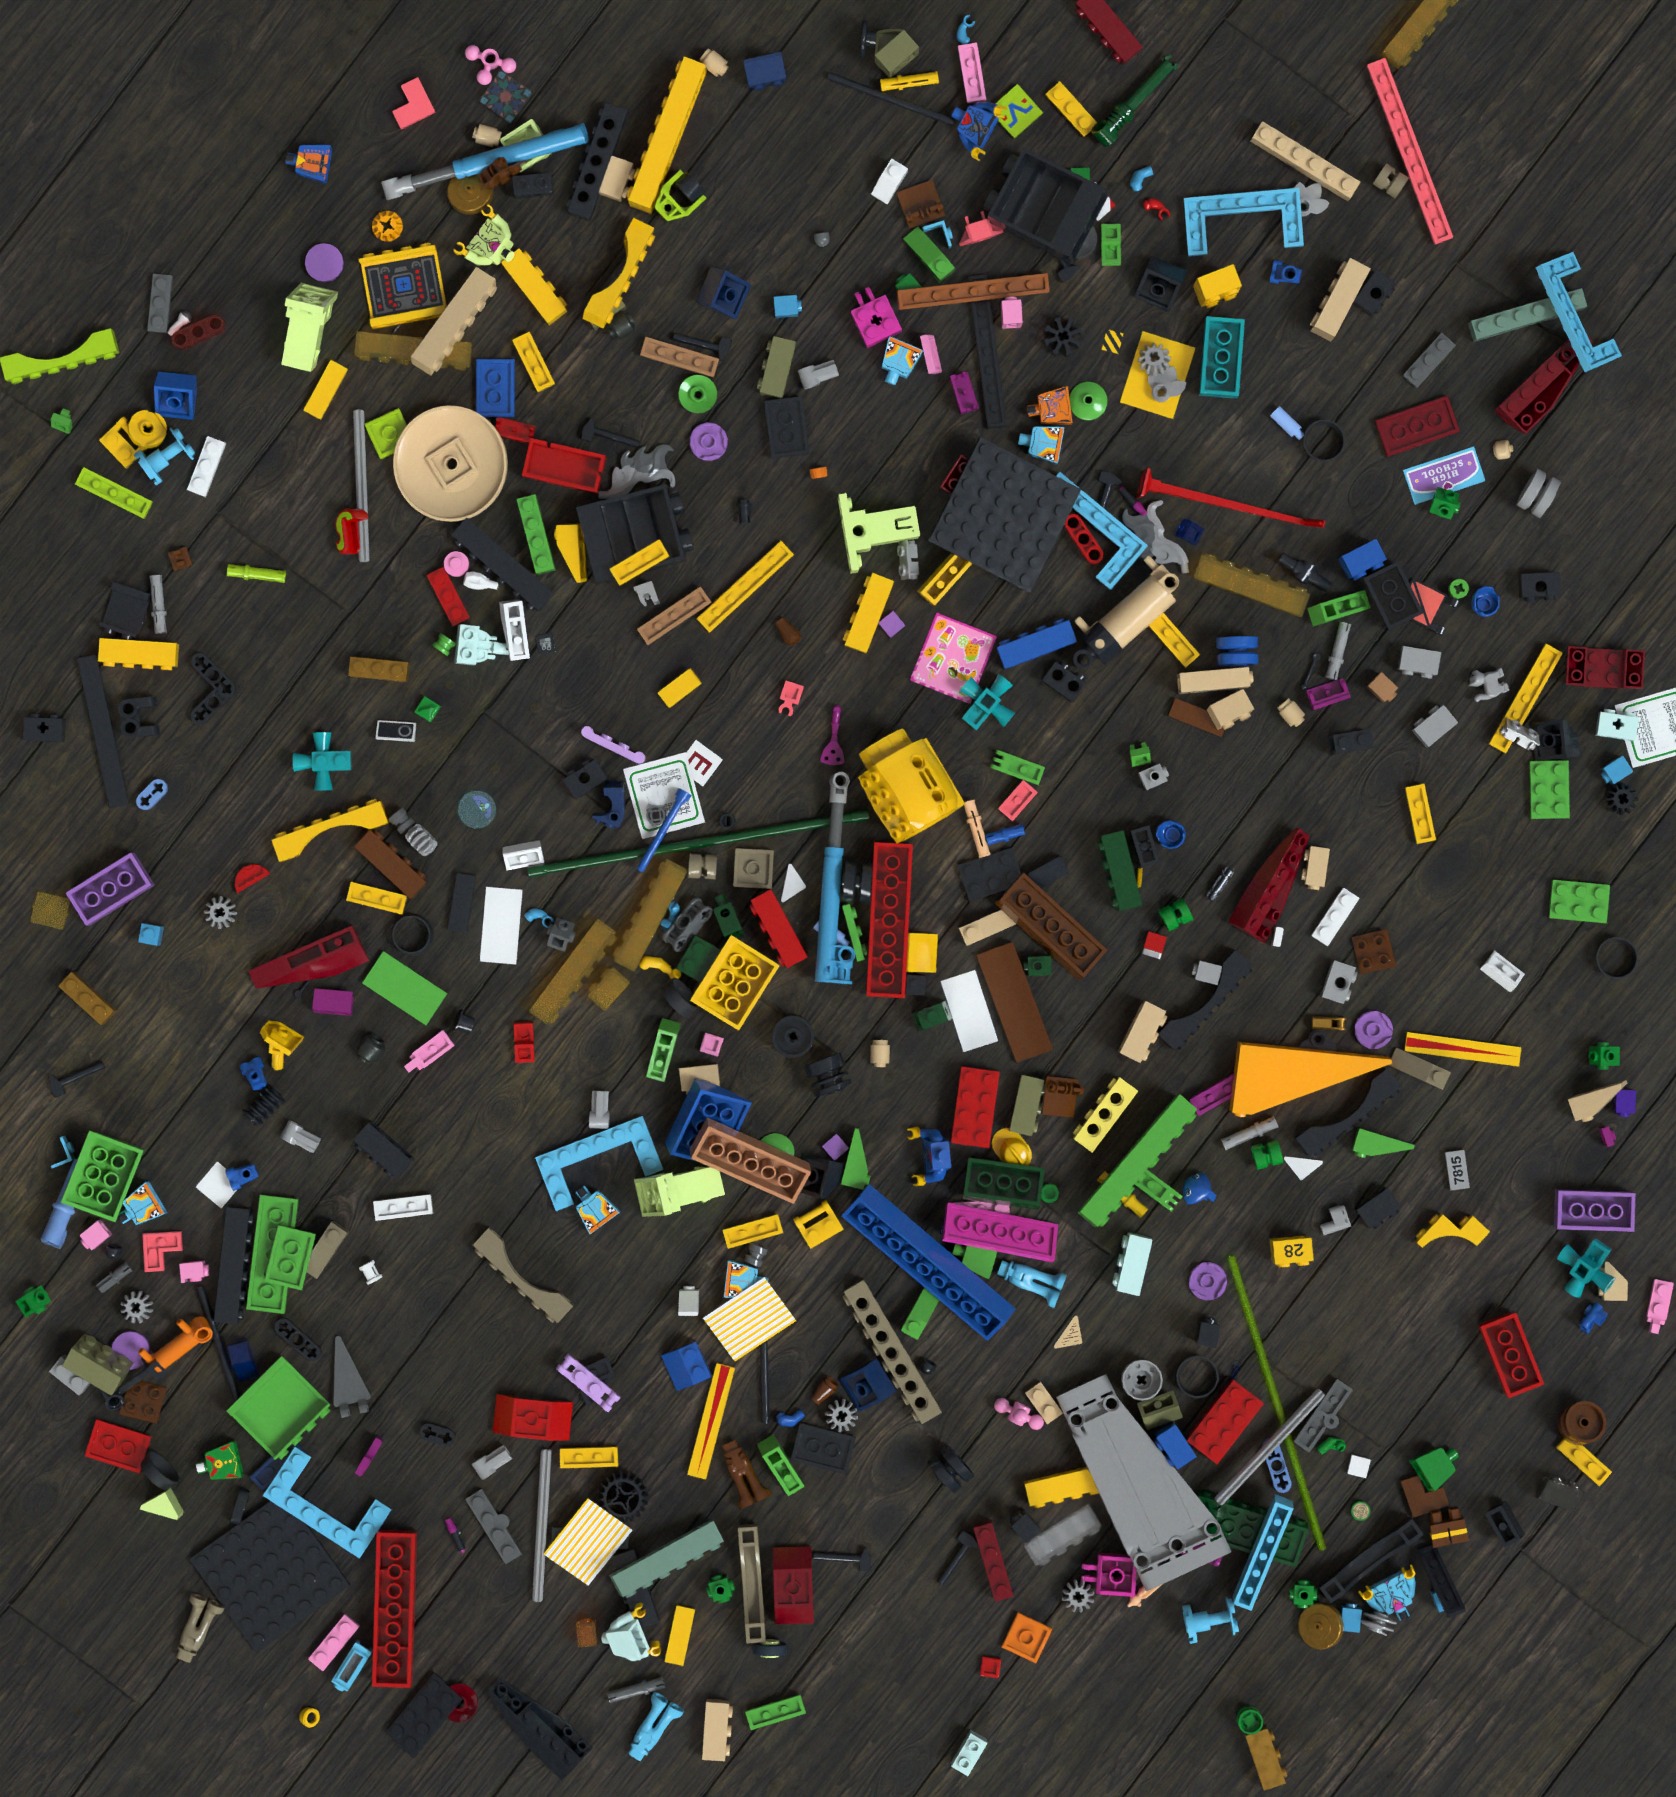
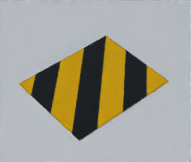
(1112, 341)

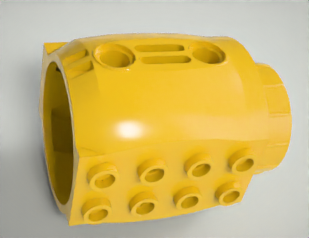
(907, 785)

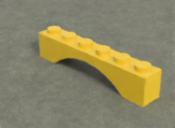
(601, 305)
(292, 844)

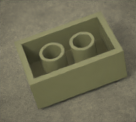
(98, 1364)

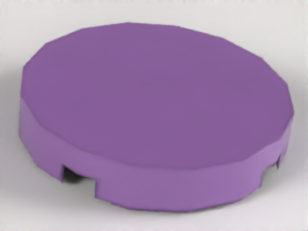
(324, 262)
(708, 441)
(1373, 1029)
(1207, 1281)
(129, 1345)

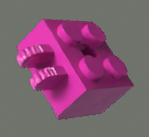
(876, 308)
(1105, 1582)

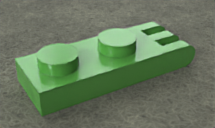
(1018, 767)
(1158, 1190)

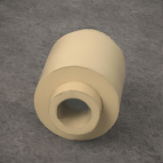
(714, 62)
(487, 135)
(1291, 713)
(880, 1053)

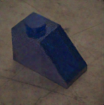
(243, 1360)

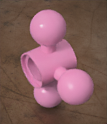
(484, 76)
(1018, 1413)

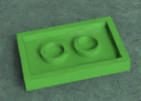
(1549, 789)
(1579, 901)
(290, 1257)

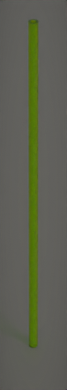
(1276, 1402)

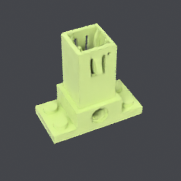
(308, 311)
(877, 529)
(667, 1192)

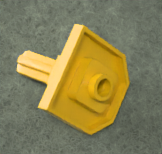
(280, 1040)

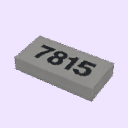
(1457, 1170)

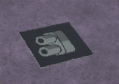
(545, 643)

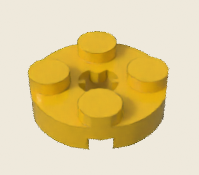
(148, 419)

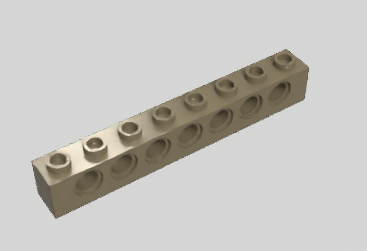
(861, 1290)

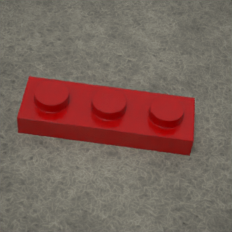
(448, 596)

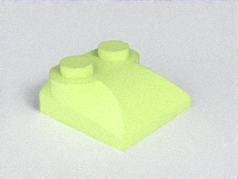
(524, 132)

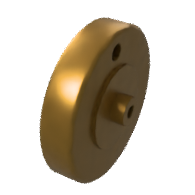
(466, 195)
(1321, 1626)

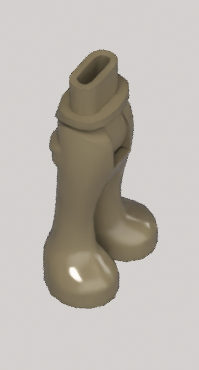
(193, 1636)

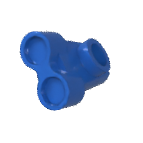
(1280, 273)
(254, 1073)
(237, 1178)
(1594, 1314)

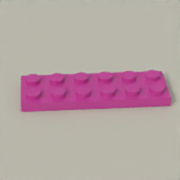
(1000, 1232)

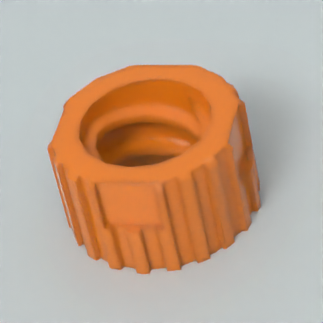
(818, 472)

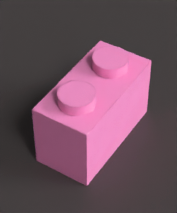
(1011, 313)

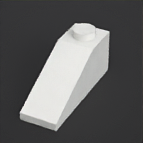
(514, 629)

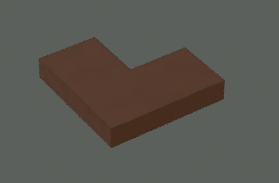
(1421, 1501)

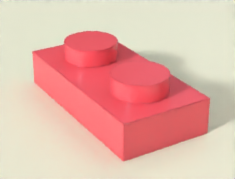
(1017, 800)

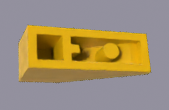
(572, 546)

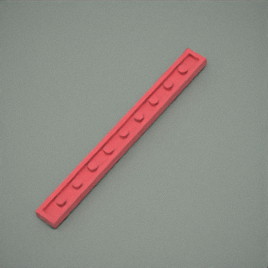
(1409, 151)

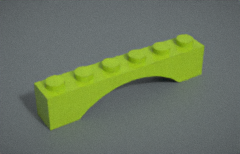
(98, 345)

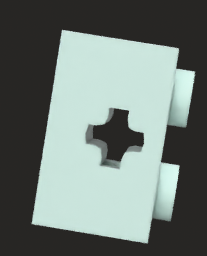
(1606, 728)
(969, 1752)

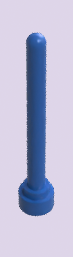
(681, 798)

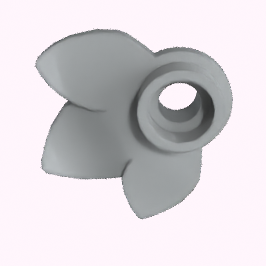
(1311, 198)
(1166, 382)

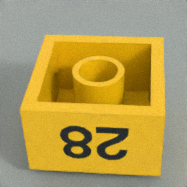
(1291, 1250)

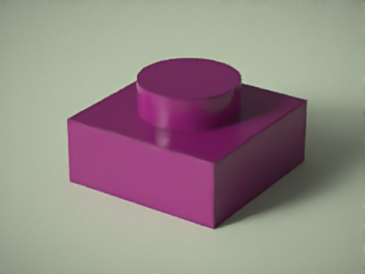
(1607, 1136)

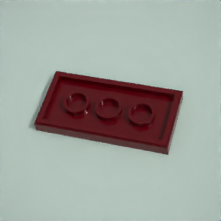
(1417, 426)

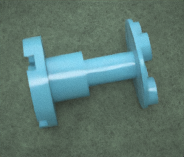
(159, 459)
(1202, 1621)

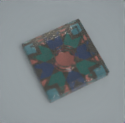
(505, 96)

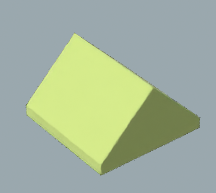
(164, 1505)

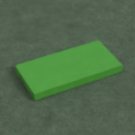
(404, 988)

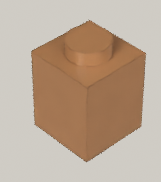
(1382, 688)

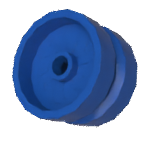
(1237, 652)

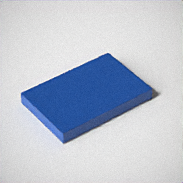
(495, 387)

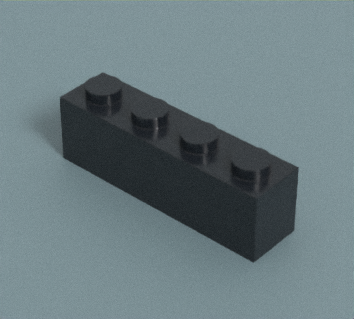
(643, 1596)

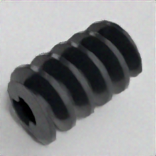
(264, 1106)

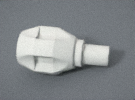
(478, 581)

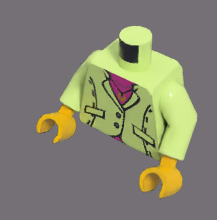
(490, 243)

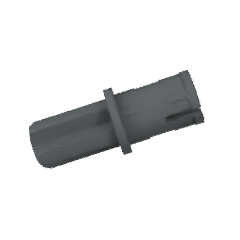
(114, 1277)

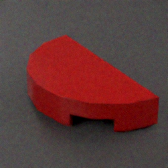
(249, 875)

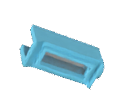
(351, 1666)

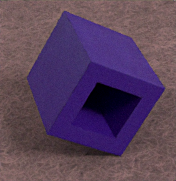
(1624, 1102)

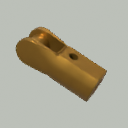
(1325, 1023)

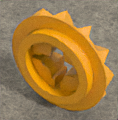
(389, 234)

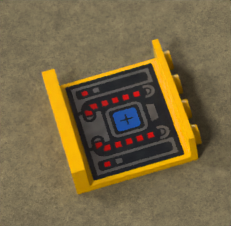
(403, 285)

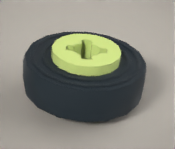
(770, 1648)

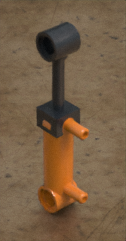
(156, 1363)

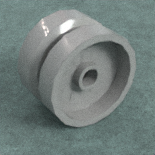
(1539, 493)

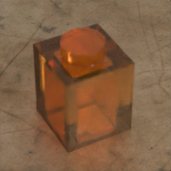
(586, 1632)

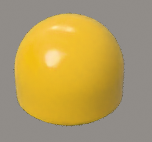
(303, 1717)

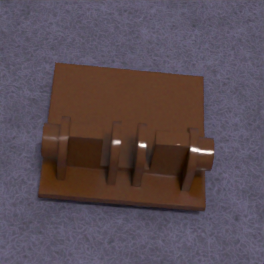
(498, 173)
(920, 204)
(1373, 951)
(1060, 1096)
(143, 1402)

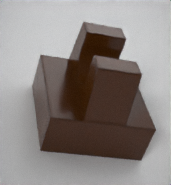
(180, 558)

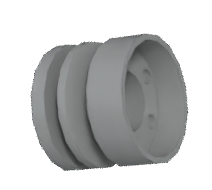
(1141, 1391)

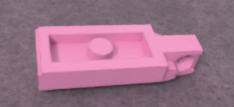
(430, 1051)
(1659, 1304)

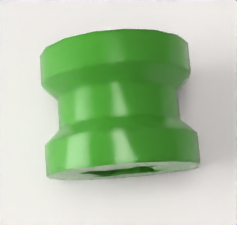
(1455, 590)
(444, 644)

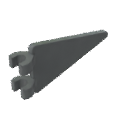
(348, 1382)

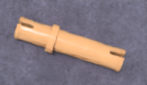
(982, 850)

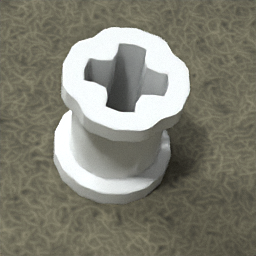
(370, 1272)

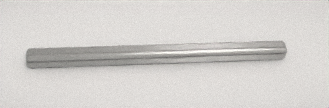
(361, 481)
(1269, 1447)
(541, 1527)

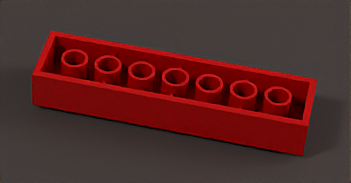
(889, 920)
(394, 1608)

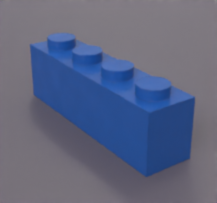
(1037, 644)

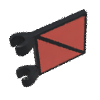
(1430, 602)

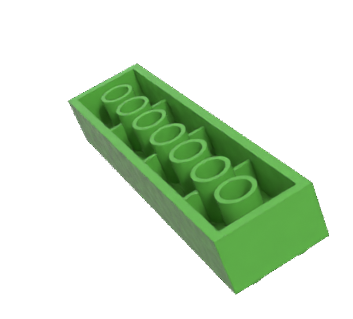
(1137, 1160)

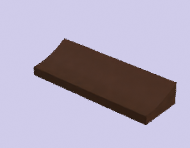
(1051, 926)
(1014, 1002)

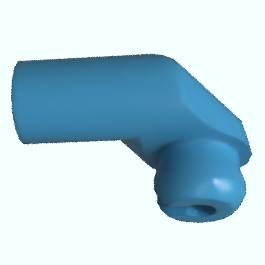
(1138, 176)

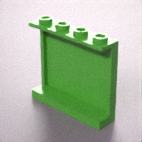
(279, 1408)

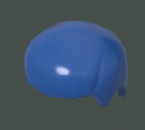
(1485, 601)
(1171, 834)

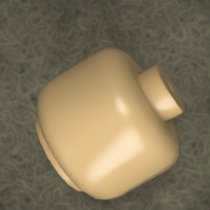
(1502, 449)

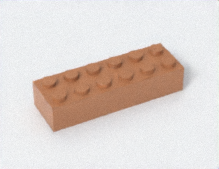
(750, 1160)

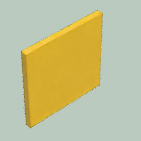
(922, 952)

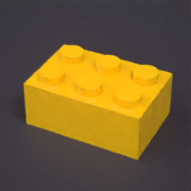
(1217, 286)

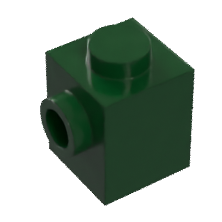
(1038, 965)

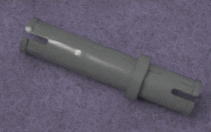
(636, 1689)

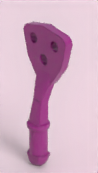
(833, 744)

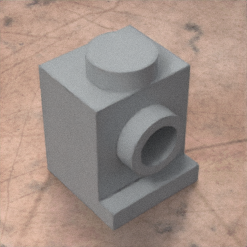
(1147, 780)

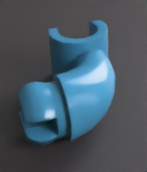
(961, 31)
(674, 910)
(538, 913)

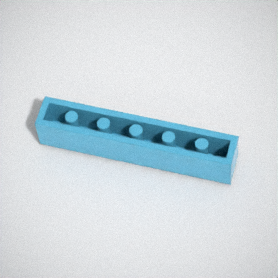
(1263, 1552)

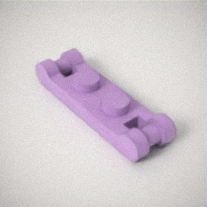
(605, 741)
(588, 1382)

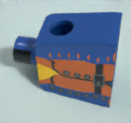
(312, 162)

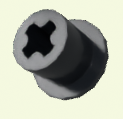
(463, 1022)

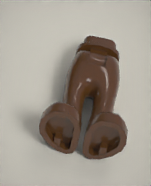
(740, 1465)

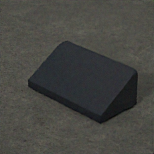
(1049, 872)

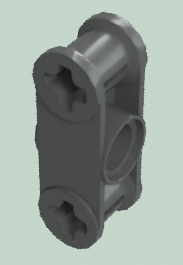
(687, 924)

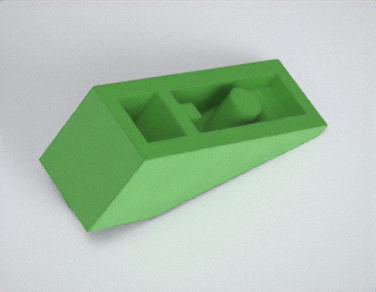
(929, 254)
(1338, 608)
(663, 1049)
(1375, 1144)
(856, 1167)
(920, 1314)
(780, 1465)

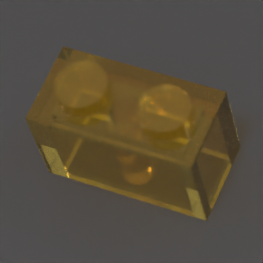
(609, 988)

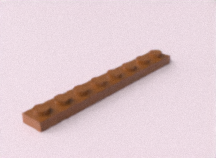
(972, 291)

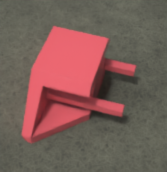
(979, 231)

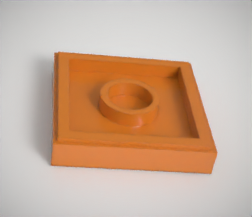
(1026, 1637)

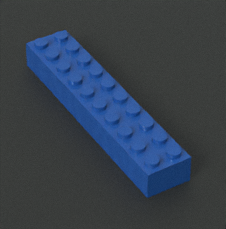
(928, 1262)

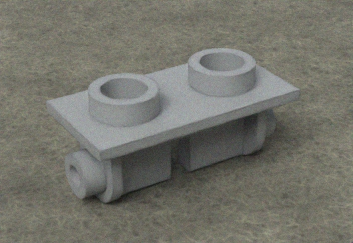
(907, 568)
(1527, 737)

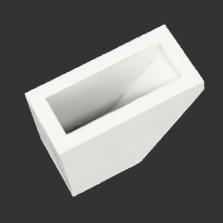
(889, 181)
(688, 1301)

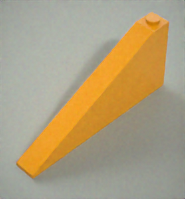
(1278, 1074)

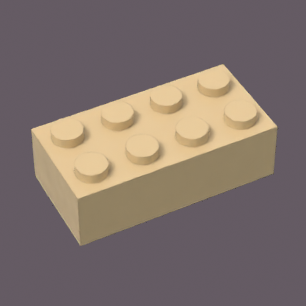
(1340, 299)

